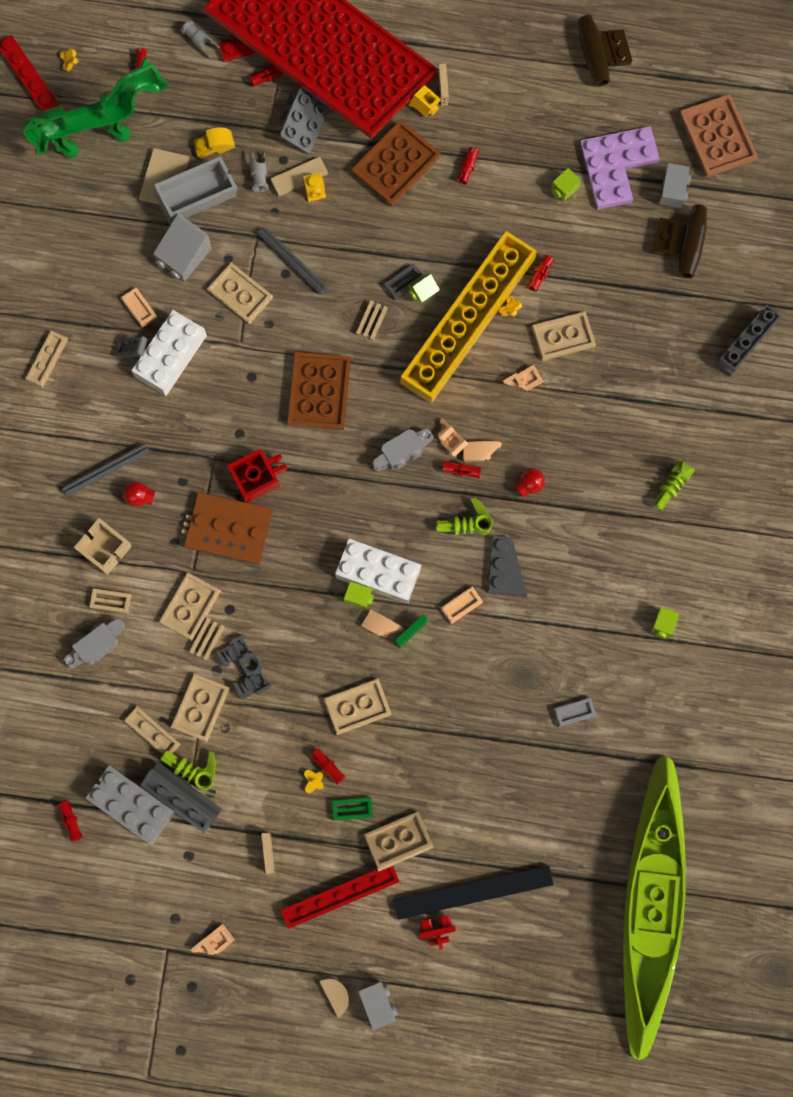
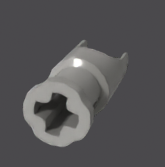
(198, 36)
(259, 173)

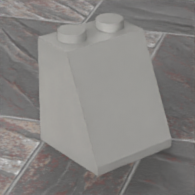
(182, 248)

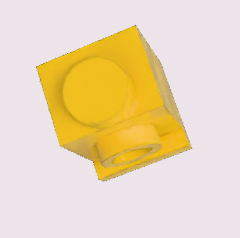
(425, 101)
(314, 187)

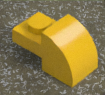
(215, 140)

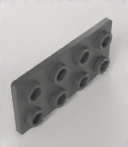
(302, 119)

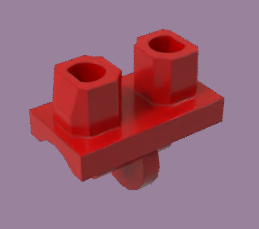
(445, 927)

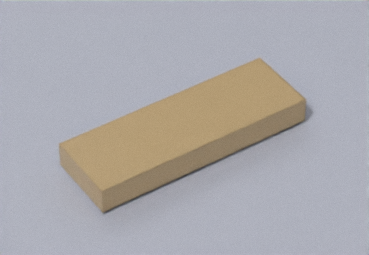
(293, 178)
(46, 359)
(151, 731)

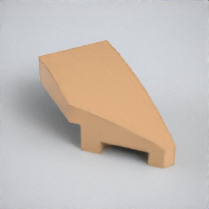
(525, 380)
(450, 438)
(480, 450)
(380, 625)
(214, 942)

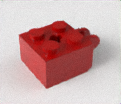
(256, 464)

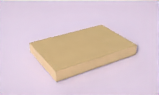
(161, 167)
(240, 293)
(563, 336)
(189, 606)
(357, 706)
(200, 707)
(398, 841)

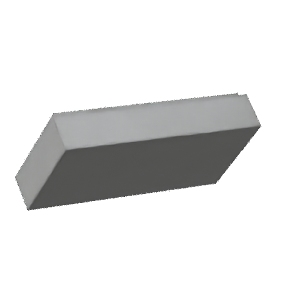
(574, 712)

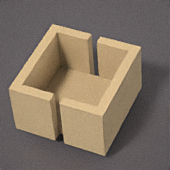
(104, 547)

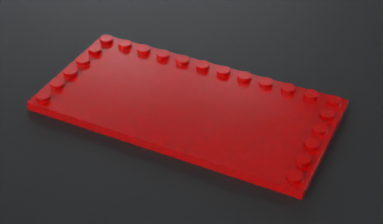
(331, 54)

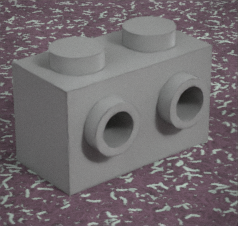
(674, 185)
(377, 1005)

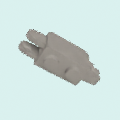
(402, 449)
(95, 644)

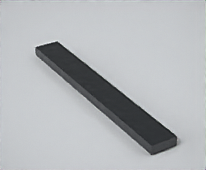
(473, 892)

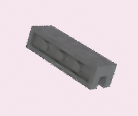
(748, 340)
(181, 797)

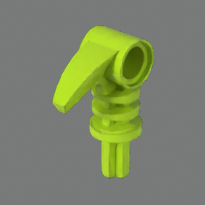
(679, 474)
(467, 525)
(194, 774)

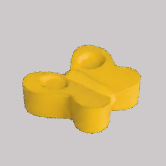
(69, 58)
(511, 307)
(314, 781)

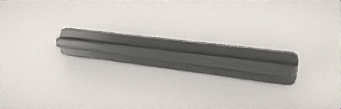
(292, 260)
(105, 469)

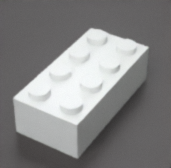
(169, 353)
(378, 570)

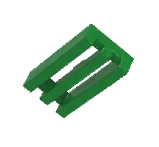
(411, 631)
(349, 809)

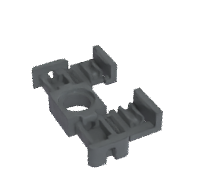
(241, 651)

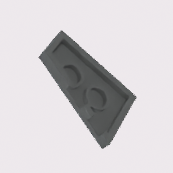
(504, 568)

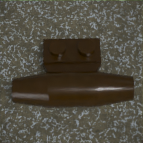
(602, 49)
(681, 239)

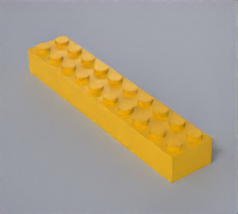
(468, 317)

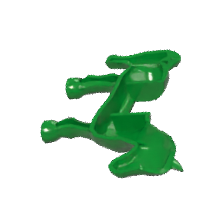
(113, 107)

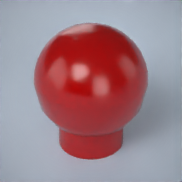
(530, 482)
(138, 494)

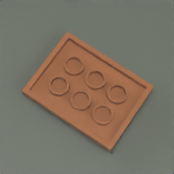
(718, 135)

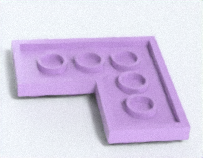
(608, 158)

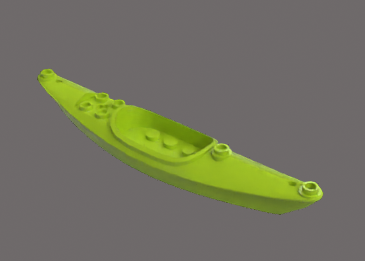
(654, 908)

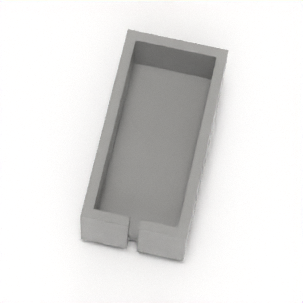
(195, 189)
(130, 805)

